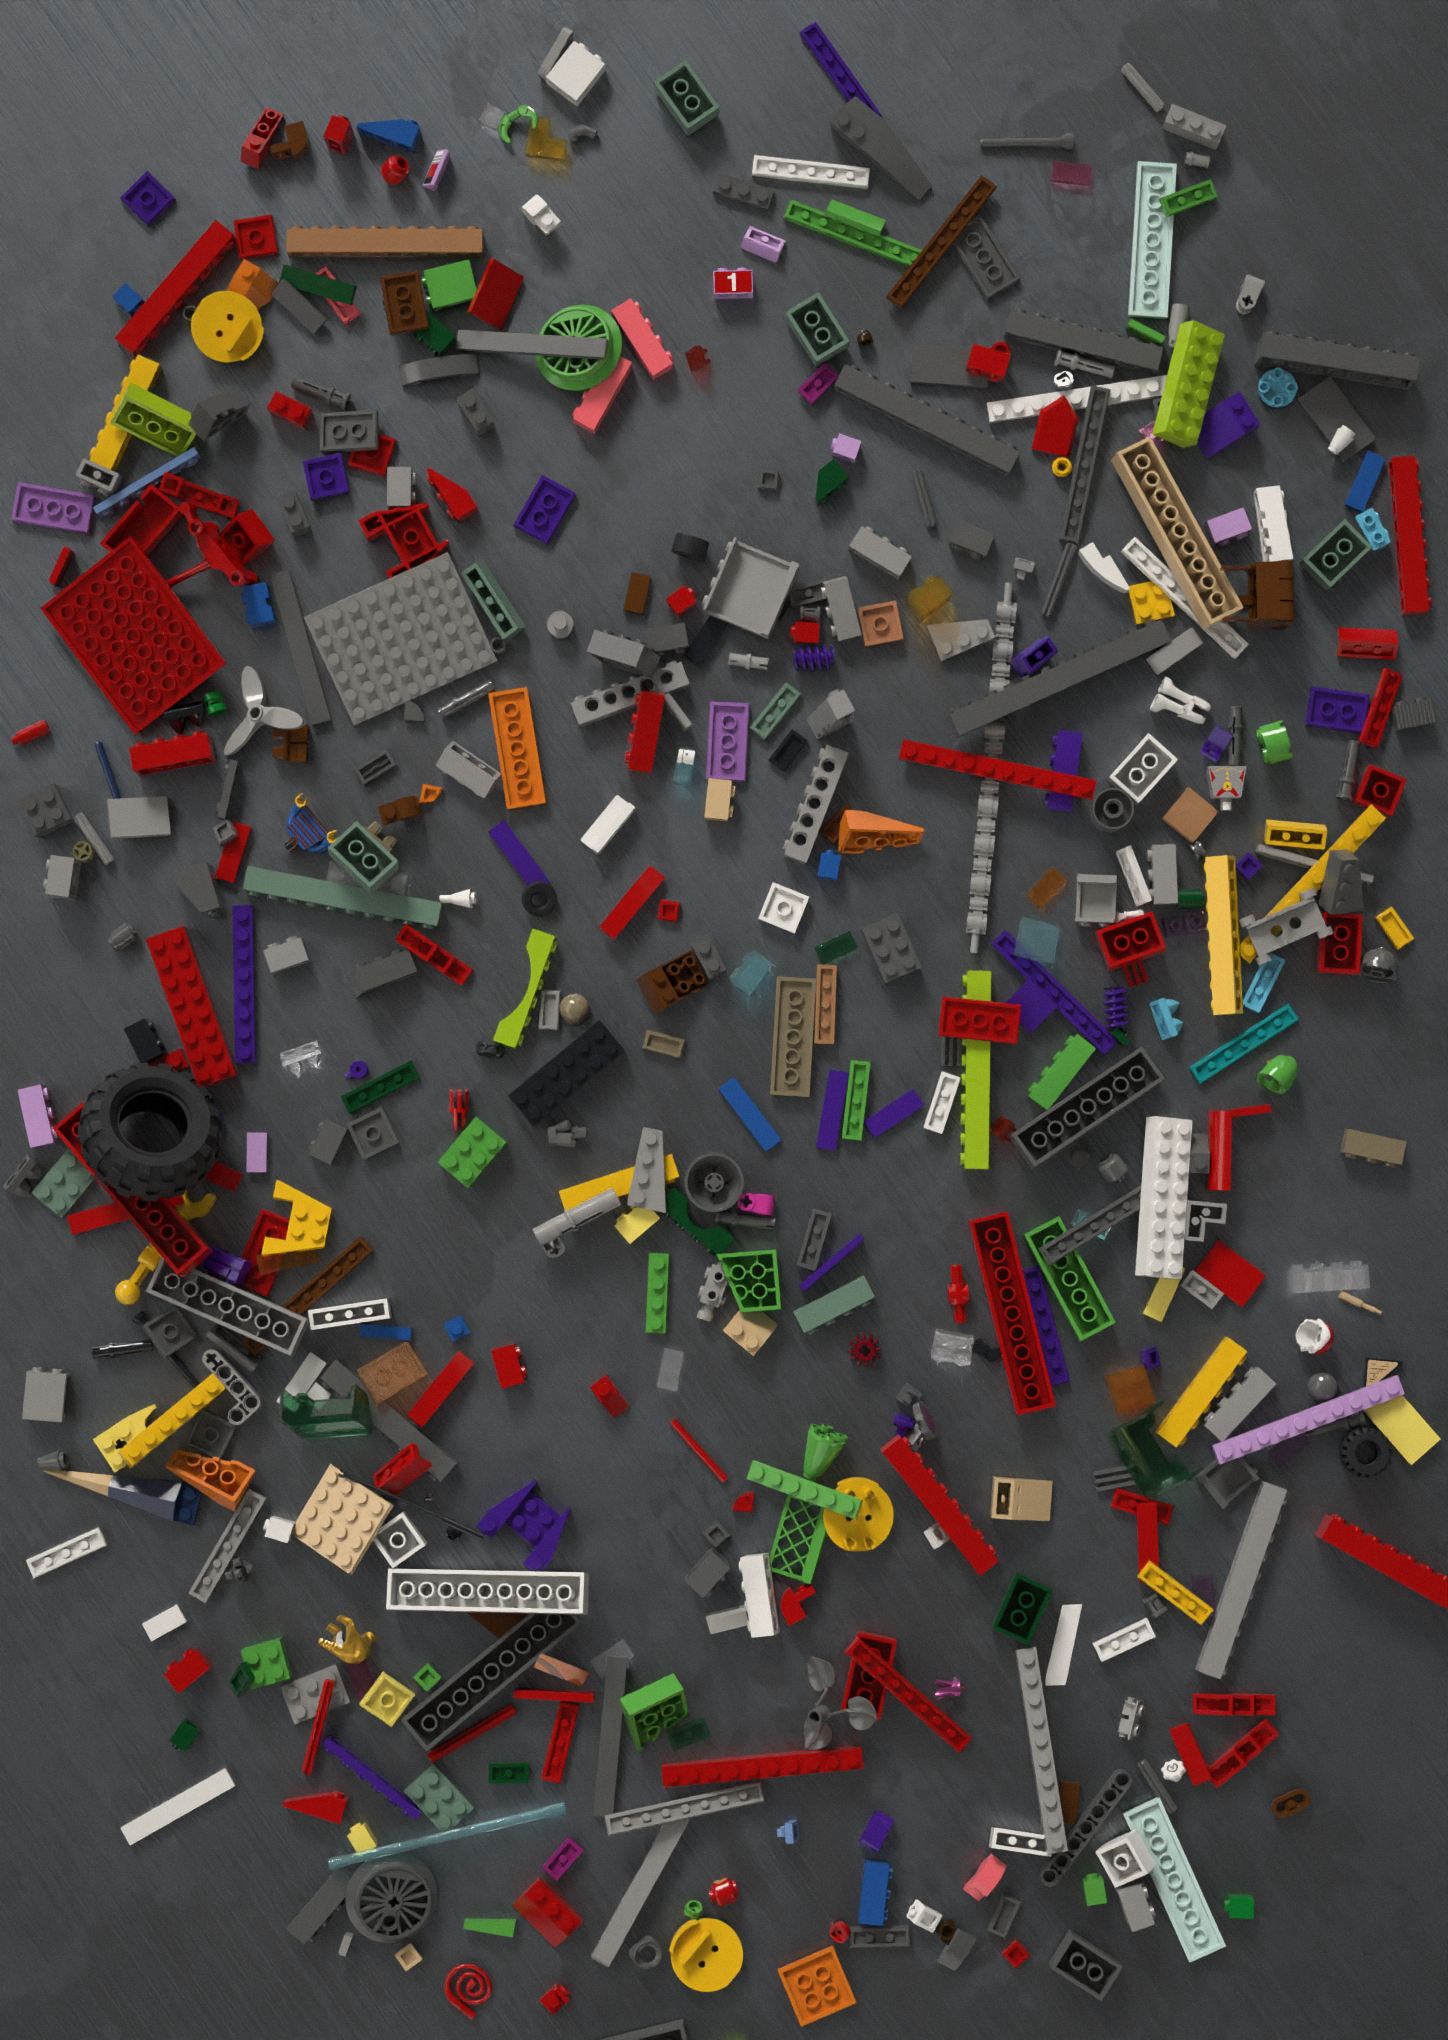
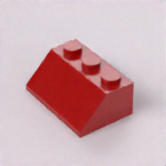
(547, 1912)

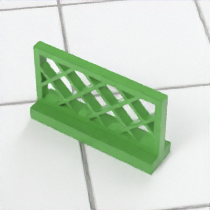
(815, 1548)

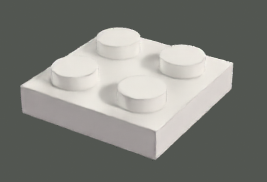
(783, 907)

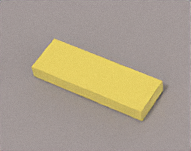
(1161, 1297)

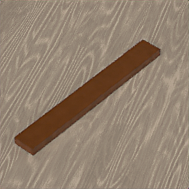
(941, 242)
(321, 1284)

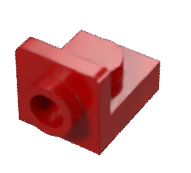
(556, 1998)

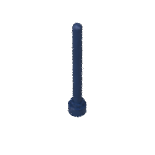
(107, 770)

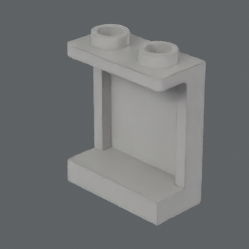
(1096, 900)
(45, 1395)

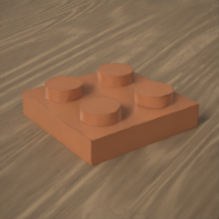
(880, 623)

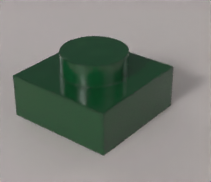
(1121, 1035)

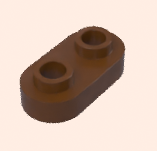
(1290, 1804)

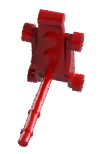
(214, 550)

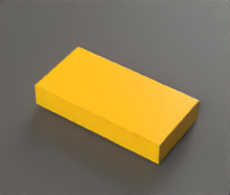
(1394, 928)

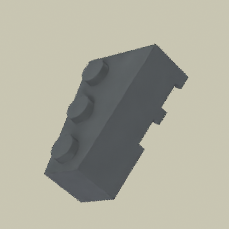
(381, 972)

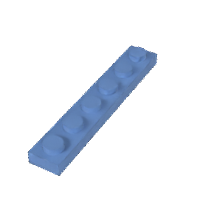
(124, 496)

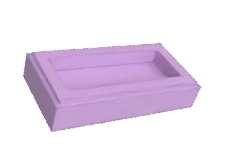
(257, 1152)

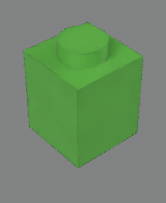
(1094, 1889)

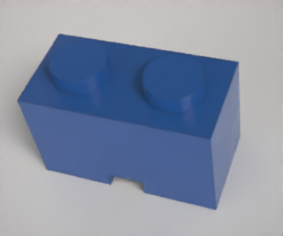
(259, 610)

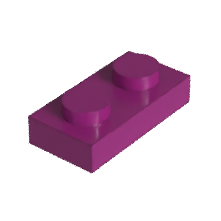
(817, 383)
(562, 1858)

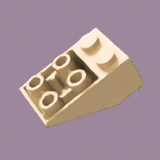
(1021, 1499)

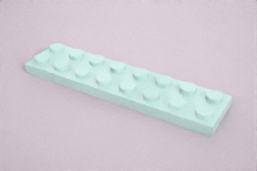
(1151, 241)
(1175, 1881)

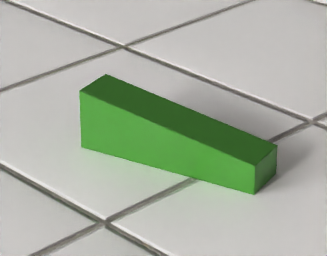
(501, 1927)

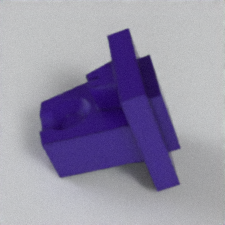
(902, 1422)

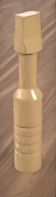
(1357, 1302)

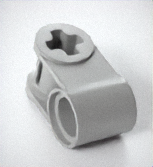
(1249, 292)

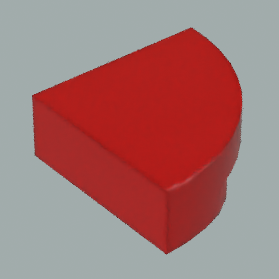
(744, 1503)

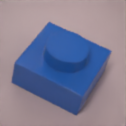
(456, 1328)

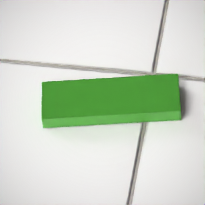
(1188, 198)
(855, 217)

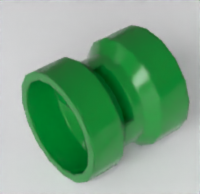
(214, 703)

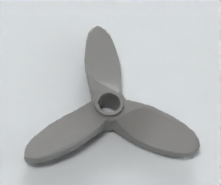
(255, 699)

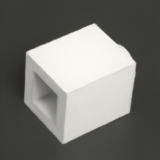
(278, 1529)

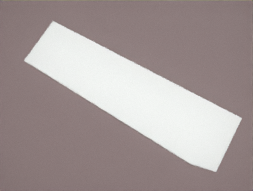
(1063, 1645)

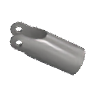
(1179, 315)

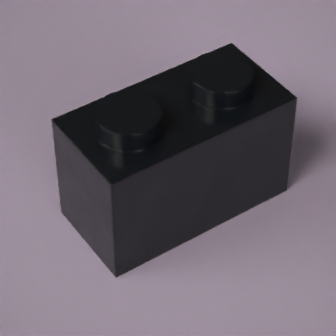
(145, 1041)

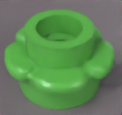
(693, 1909)

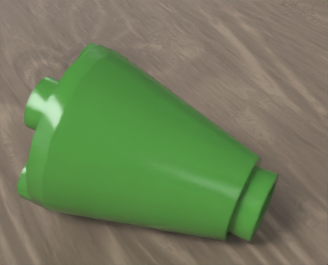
(821, 1450)

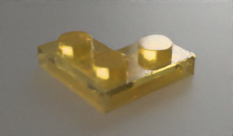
(542, 146)

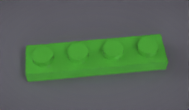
(856, 1100)
(657, 1293)

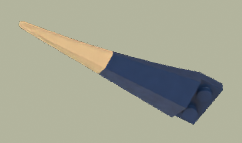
(165, 1498)

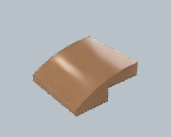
(1190, 815)

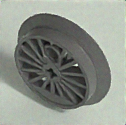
(395, 1866)

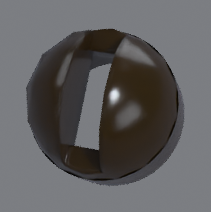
(864, 338)

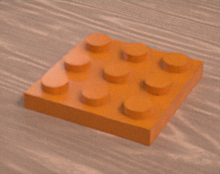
(816, 1985)

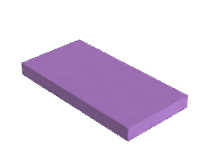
(53, 508)
(727, 741)

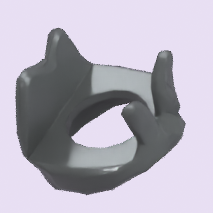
(634, 1952)

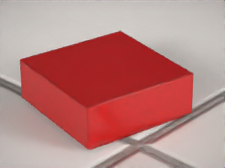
(668, 910)
(1015, 1954)

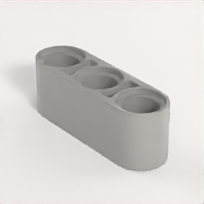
(1174, 651)

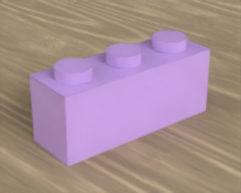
(37, 1115)

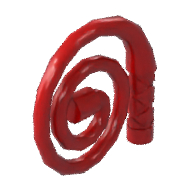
(470, 1985)

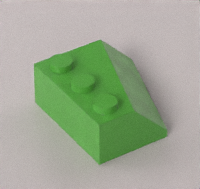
(753, 1279)
(654, 1709)

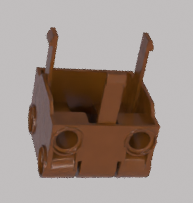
(1269, 596)

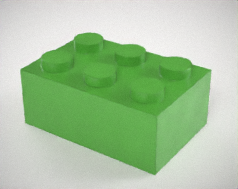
(472, 1152)

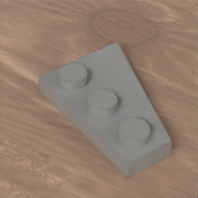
(960, 637)

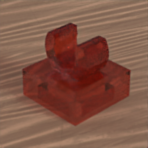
(696, 358)
(1002, 1128)

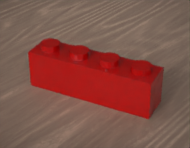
(645, 730)

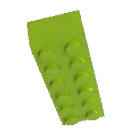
(1188, 384)

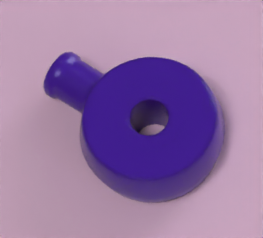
(353, 1070)

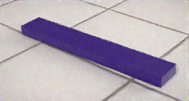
(834, 65)
(1045, 1326)

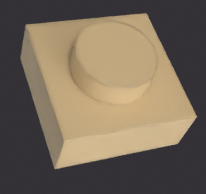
(408, 1956)

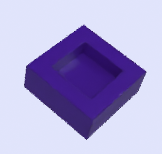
(1248, 866)

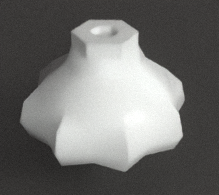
(1173, 1770)

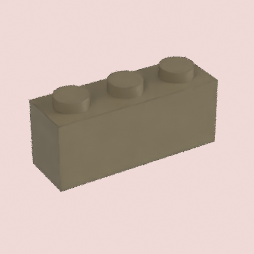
(1373, 1148)

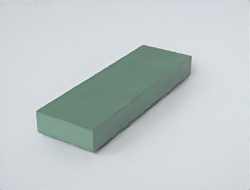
(775, 711)

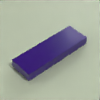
(894, 1113)

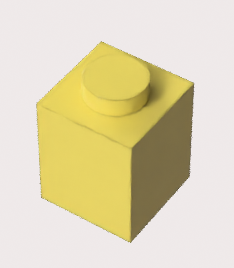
(362, 1837)

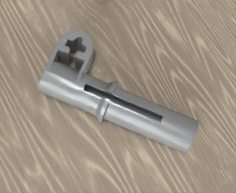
(551, 1231)

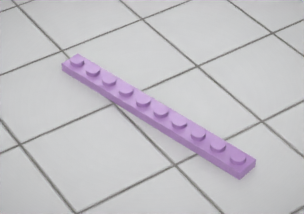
(1308, 1419)

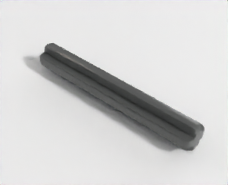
(1058, 580)

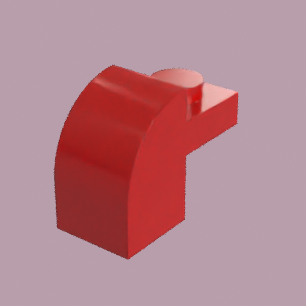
(791, 1604)

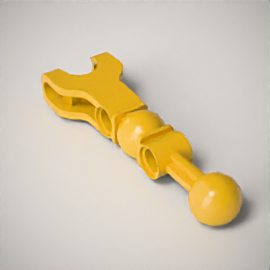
(128, 1291)

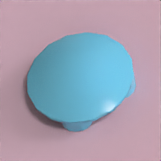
(1277, 388)

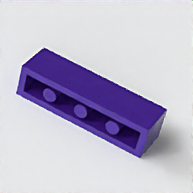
(1066, 761)

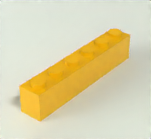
(113, 440)
(619, 1181)
(1201, 1391)
(171, 1420)

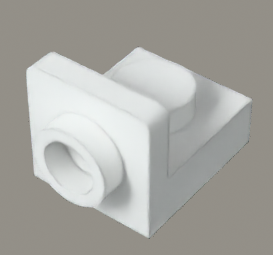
(924, 1916)

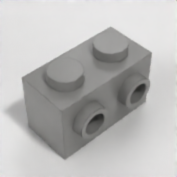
(99, 477)

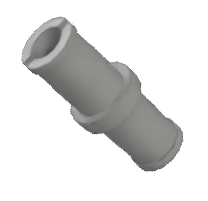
(748, 661)

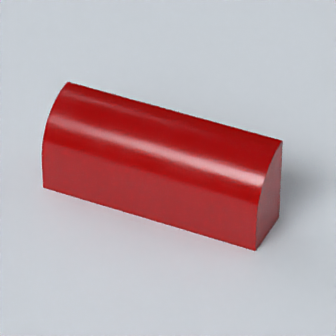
(1219, 1137)

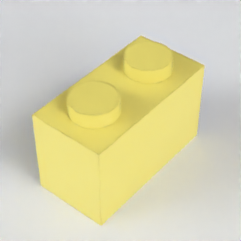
(635, 1223)

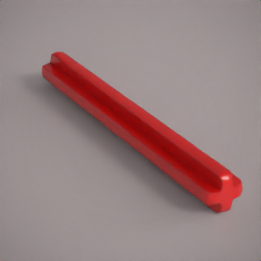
(318, 1726)
(471, 1733)

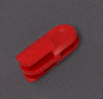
(459, 1110)

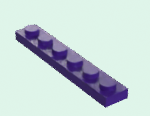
(378, 1783)

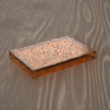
(391, 1372)

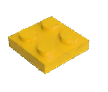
(1149, 603)

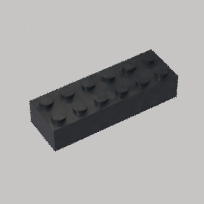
(566, 1073)

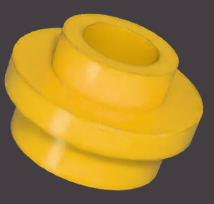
(1061, 461)

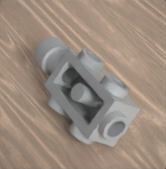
(716, 1286)

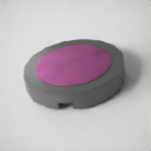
(923, 1415)

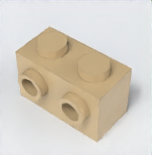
(718, 800)

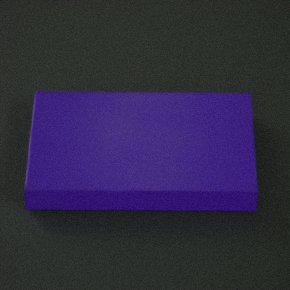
(544, 510)
(1336, 709)

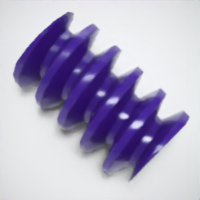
(813, 658)
(1116, 1006)

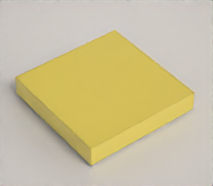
(387, 1699)

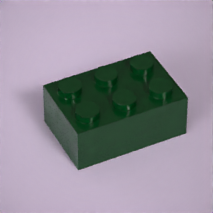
(1021, 1607)

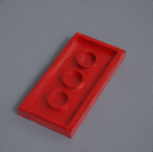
(979, 1020)
(267, 1225)

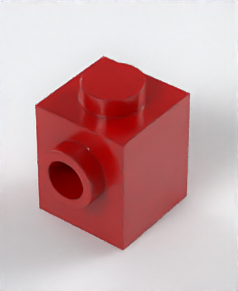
(682, 600)
(804, 632)

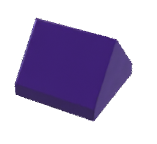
(1150, 1358)

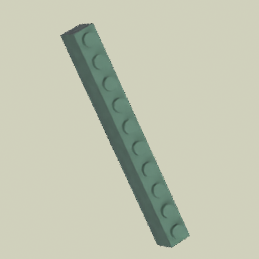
(342, 896)

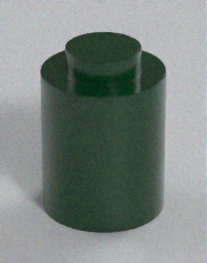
(1190, 898)

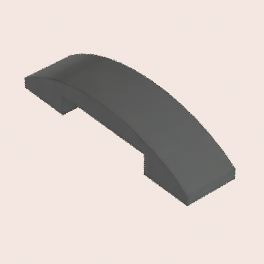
(438, 368)

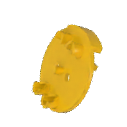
(240, 336)
(859, 1533)
(694, 1944)

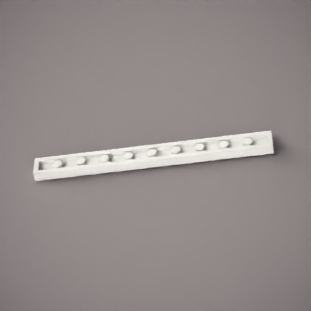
(1119, 393)

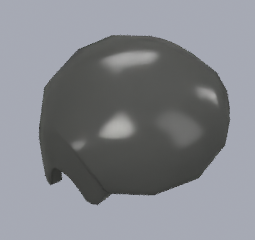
(1323, 1386)

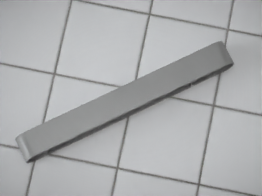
(638, 1891)

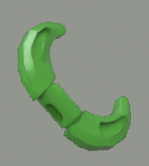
(524, 111)

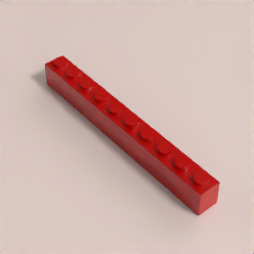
(762, 1766)

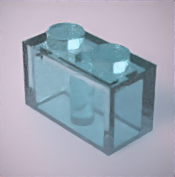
(751, 972)

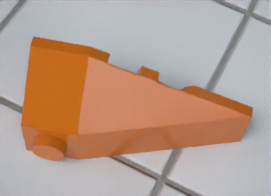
(252, 284)
(867, 830)
(218, 1479)

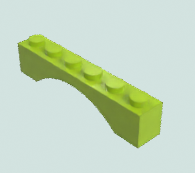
(511, 1028)

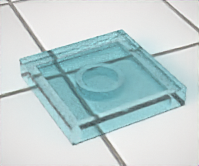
(1036, 940)

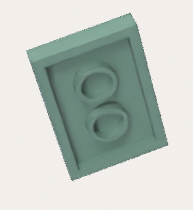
(64, 1184)
(439, 1798)

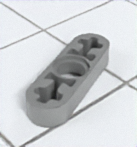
(556, 52)

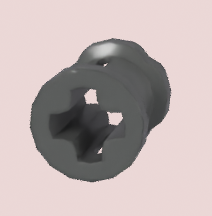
(810, 614)
(1154, 1604)

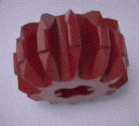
(859, 1354)

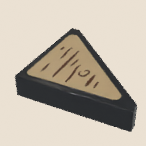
(1378, 1369)

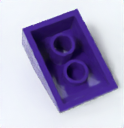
(1226, 425)

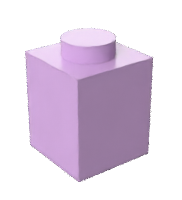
(845, 448)

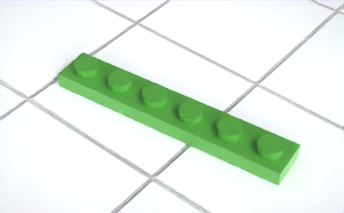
(805, 1489)

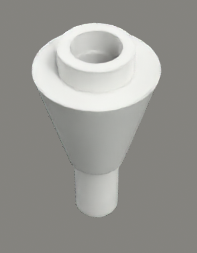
(464, 898)

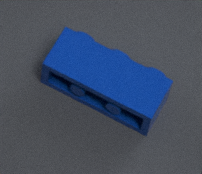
(874, 1892)

